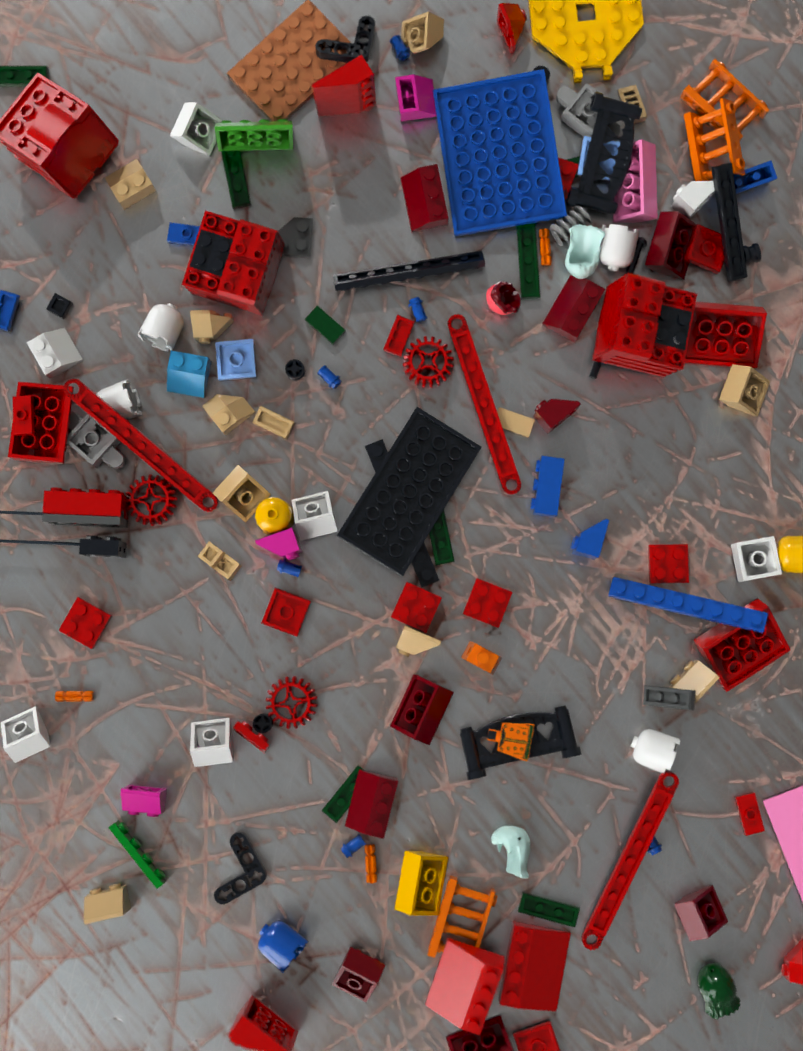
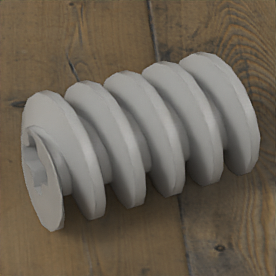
(561, 228)

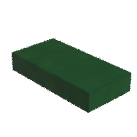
(325, 325)

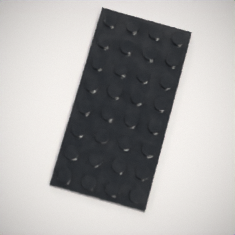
(409, 491)

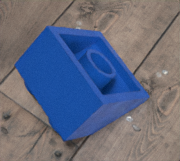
(590, 541)

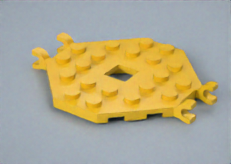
(585, 42)

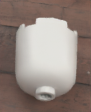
(618, 246)
(162, 326)
(122, 399)
(655, 750)

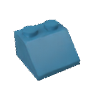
(188, 374)

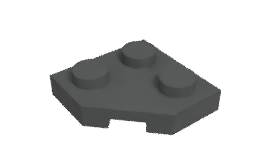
(297, 237)

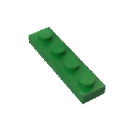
(142, 859)

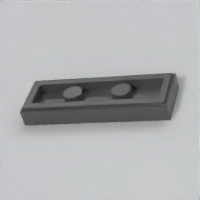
(669, 697)

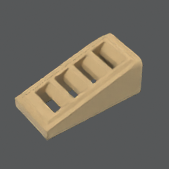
(638, 101)

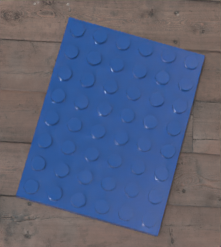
(499, 153)

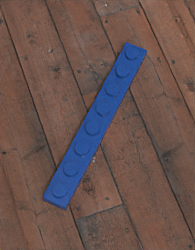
(688, 604)

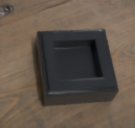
(59, 306)

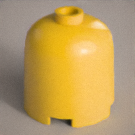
(274, 515)
(791, 554)

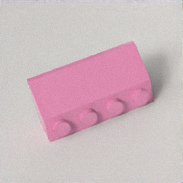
(639, 189)

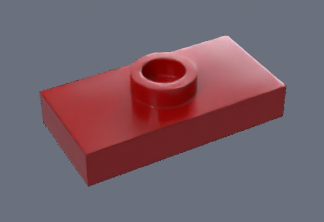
(399, 336)
(23, 415)
(749, 813)

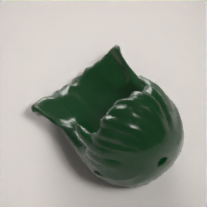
(718, 991)

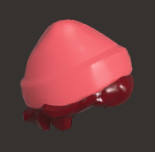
(503, 298)

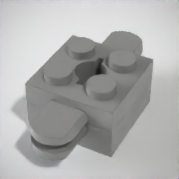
(577, 107)
(94, 442)

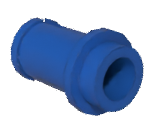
(400, 48)
(417, 308)
(333, 380)
(289, 568)
(352, 846)
(654, 847)

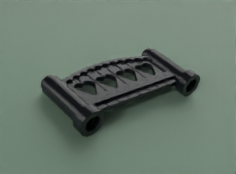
(608, 112)
(561, 739)

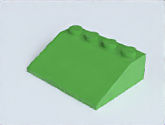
(254, 135)

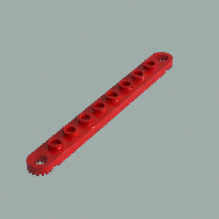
(484, 404)
(140, 444)
(630, 860)

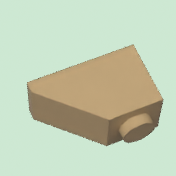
(422, 31)
(209, 325)
(228, 411)

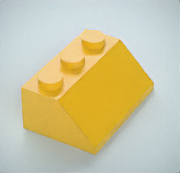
(421, 883)

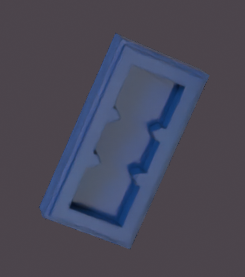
(182, 234)
(8, 307)

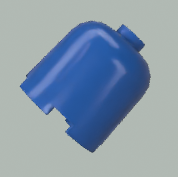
(280, 944)

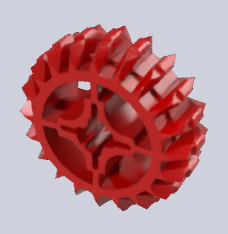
(422, 367)
(135, 500)
(293, 711)

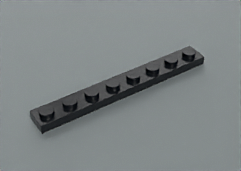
(409, 270)
(422, 562)

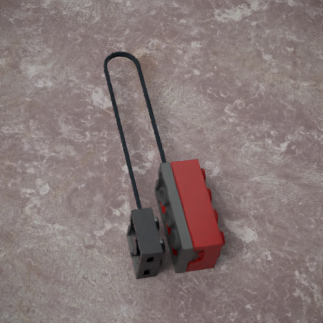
(84, 509)

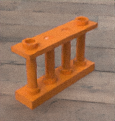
(702, 107)
(697, 140)
(448, 907)

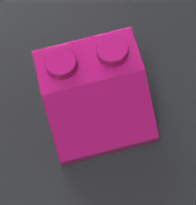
(282, 544)
(143, 799)

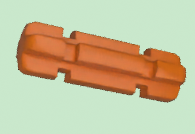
(545, 248)
(74, 696)
(370, 861)

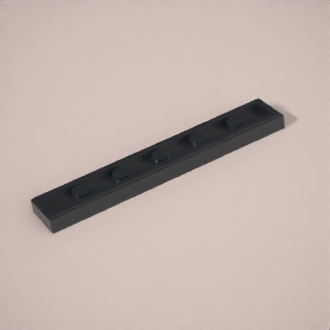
(729, 221)

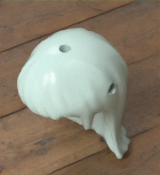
(584, 250)
(517, 846)

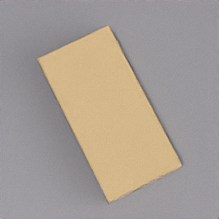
(273, 422)
(515, 422)

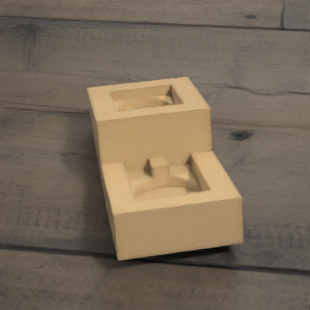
(219, 561)

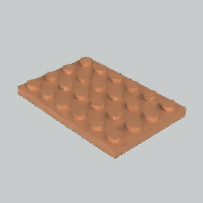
(285, 64)

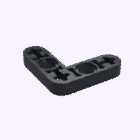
(353, 50)
(248, 869)

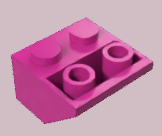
(415, 97)

